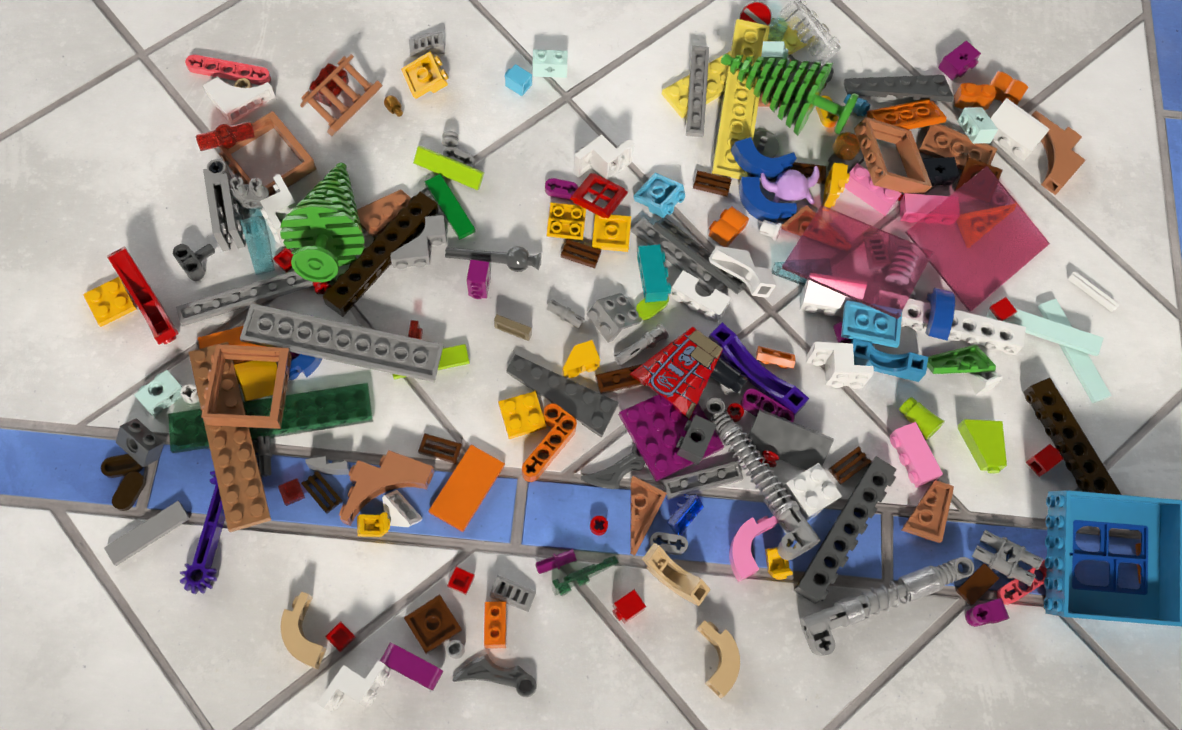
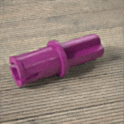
(555, 561)

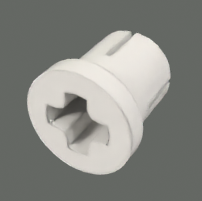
(770, 229)
(190, 395)

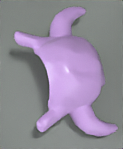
(791, 185)

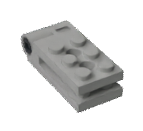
(218, 191)

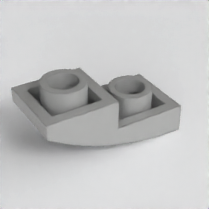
(321, 464)

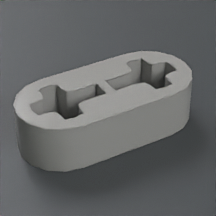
(459, 156)
(670, 538)

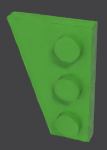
(961, 360)

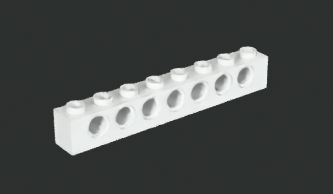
(1012, 333)

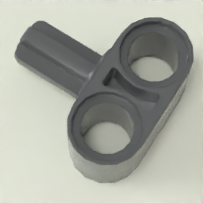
(192, 259)

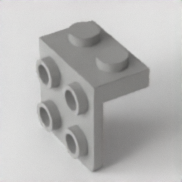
(613, 315)

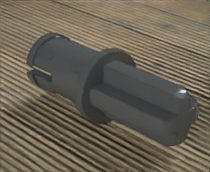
(264, 456)

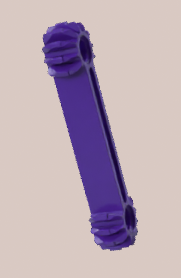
(207, 546)

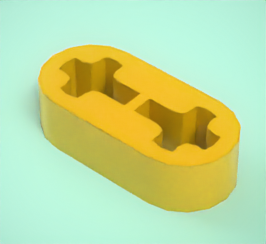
(823, 116)

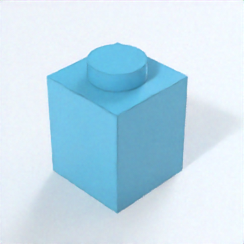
(518, 80)

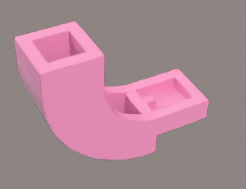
(740, 553)

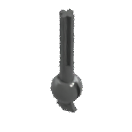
(516, 258)

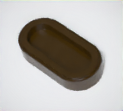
(119, 466)
(128, 491)

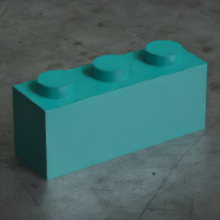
(653, 273)

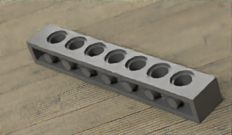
(807, 586)

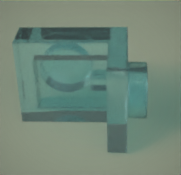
(777, 29)

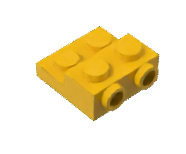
(425, 75)
(835, 184)

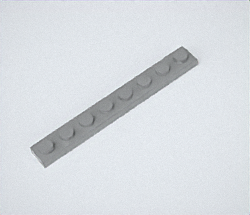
(241, 297)

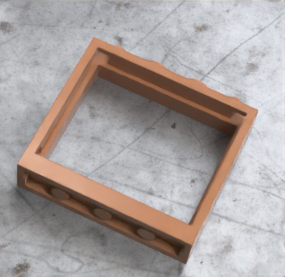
(261, 127)
(917, 178)
(253, 353)

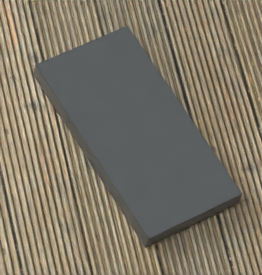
(789, 440)

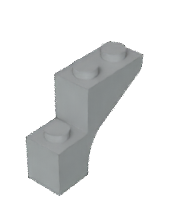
(417, 251)

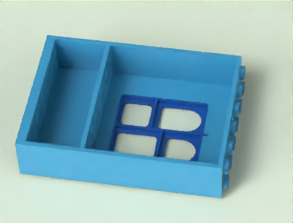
(1160, 560)

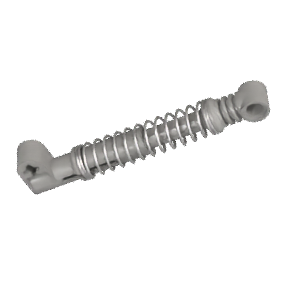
(783, 506)

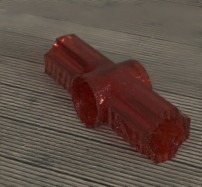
(225, 136)

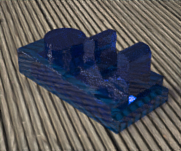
(685, 514)

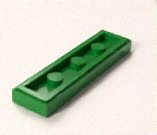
(450, 206)

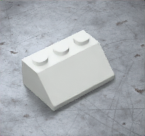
(1017, 129)
(822, 300)

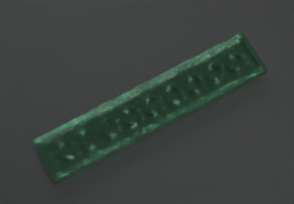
(301, 414)

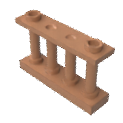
(346, 111)

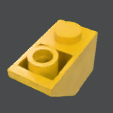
(581, 359)

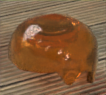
(846, 146)

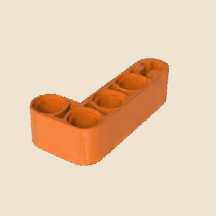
(546, 446)

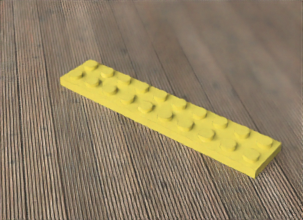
(716, 80)
(739, 102)

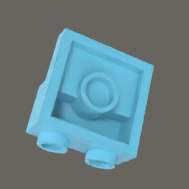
(660, 195)

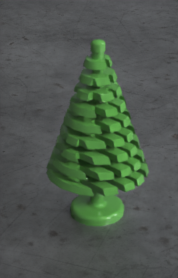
(793, 89)
(324, 228)

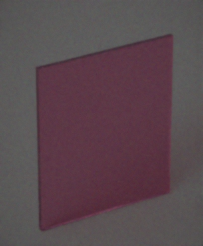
(978, 238)
(858, 261)

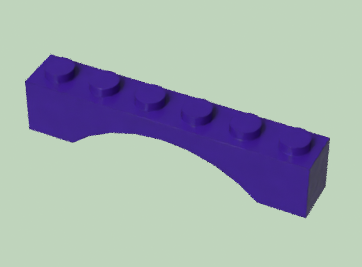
(758, 375)

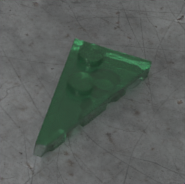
(581, 576)

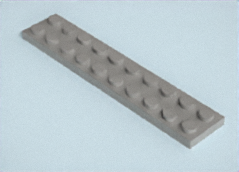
(342, 342)

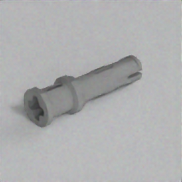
(648, 340)

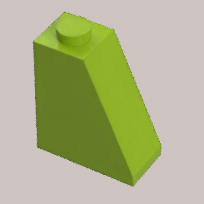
(985, 443)

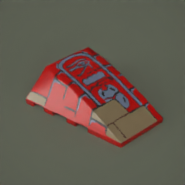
(681, 370)

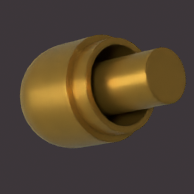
(393, 105)

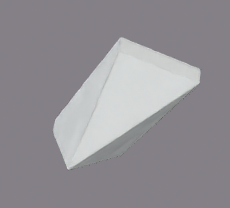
(399, 510)

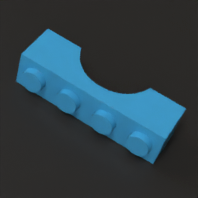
(906, 366)

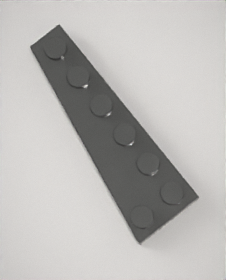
(919, 86)
(579, 401)

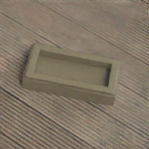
(512, 327)

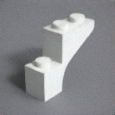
(740, 264)

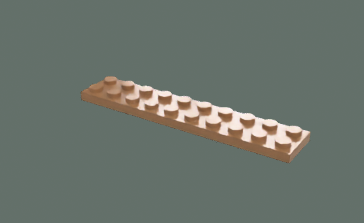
(231, 448)

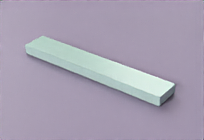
(1055, 331)
(1079, 360)

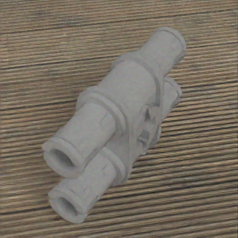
(249, 195)
(1016, 554)

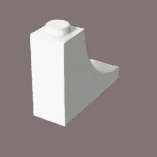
(236, 101)

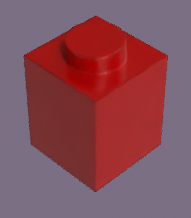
(1044, 460)
(628, 607)

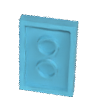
(870, 325)

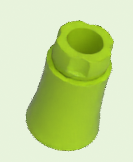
(925, 419)

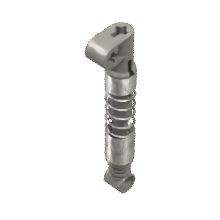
(854, 609)

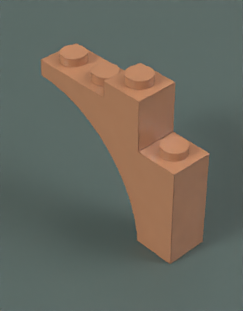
(1061, 158)
(370, 481)

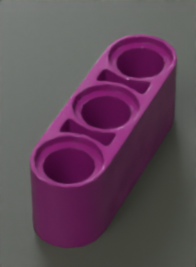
(764, 401)
(411, 666)

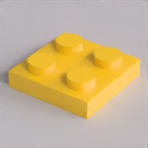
(612, 233)
(109, 301)
(522, 415)

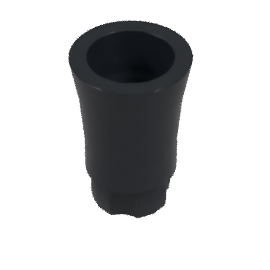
(728, 375)

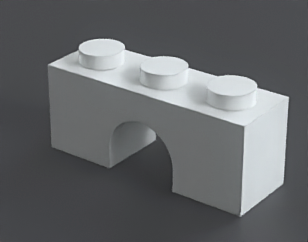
(711, 306)

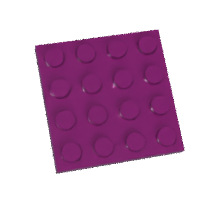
(656, 431)

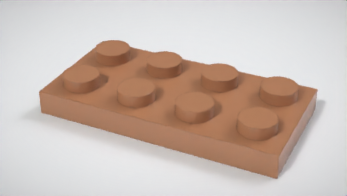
(946, 142)

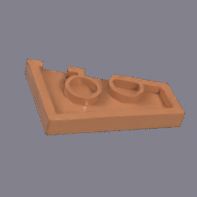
(931, 513)

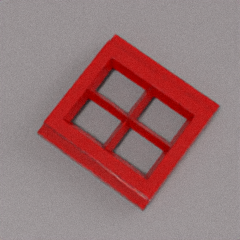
(612, 203)

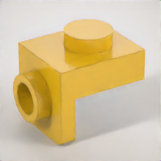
(372, 525)
(777, 566)

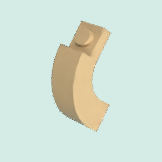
(674, 577)
(293, 636)
(728, 656)

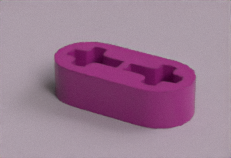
(561, 188)

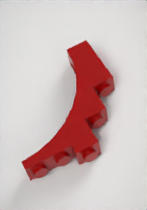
(143, 295)

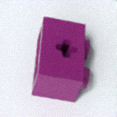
(959, 60)
(478, 279)

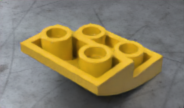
(566, 221)
(256, 378)

